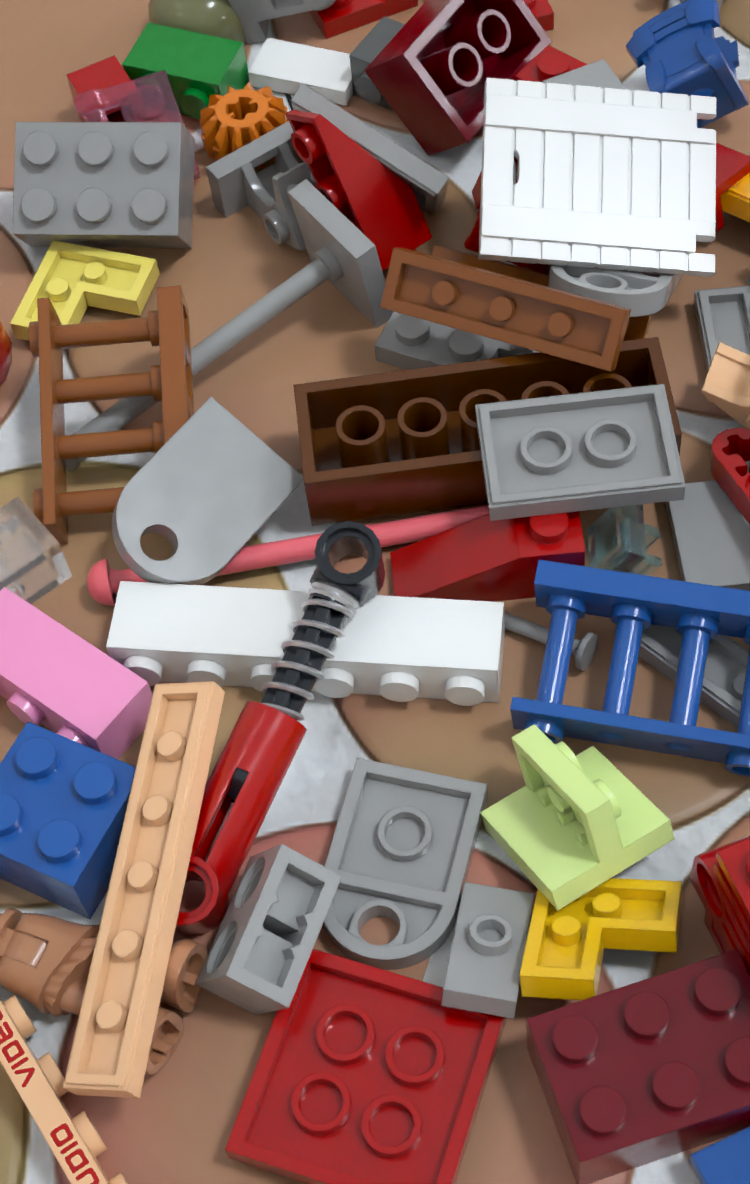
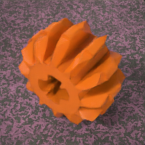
(239, 119)

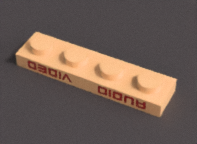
(40, 1087)

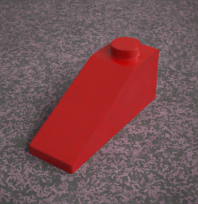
(487, 558)

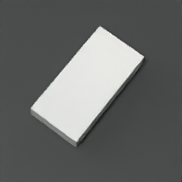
(288, 64)

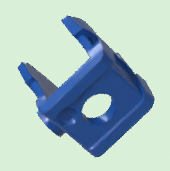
(687, 57)

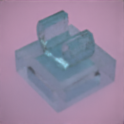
(620, 541)

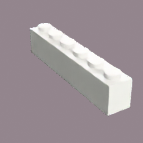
(236, 634)

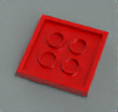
(365, 1080)

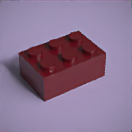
(440, 64)
(647, 1067)

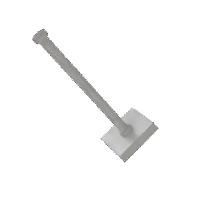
(336, 253)

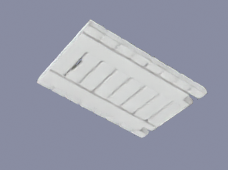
(598, 177)

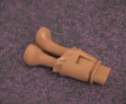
(50, 965)

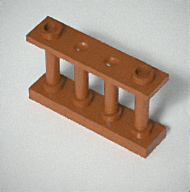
(508, 305)
(166, 382)

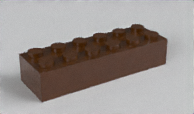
(413, 434)

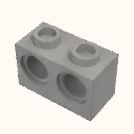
(269, 930)

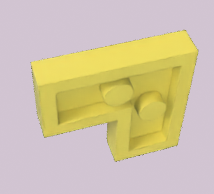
(86, 277)

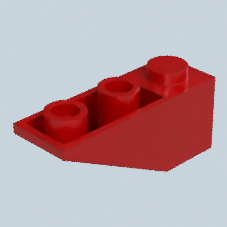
(359, 185)

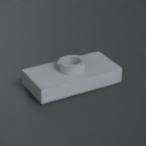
(488, 950)

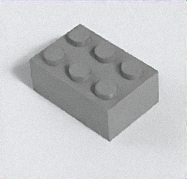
(104, 184)

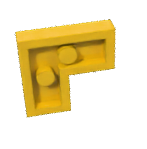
(568, 944)

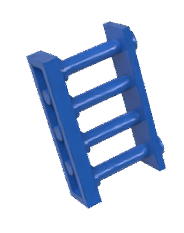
(634, 605)

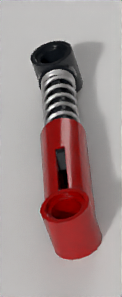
(268, 731)

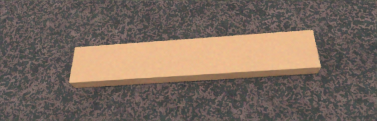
(145, 893)

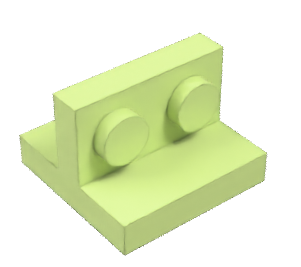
(573, 819)

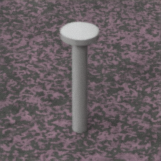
(583, 650)

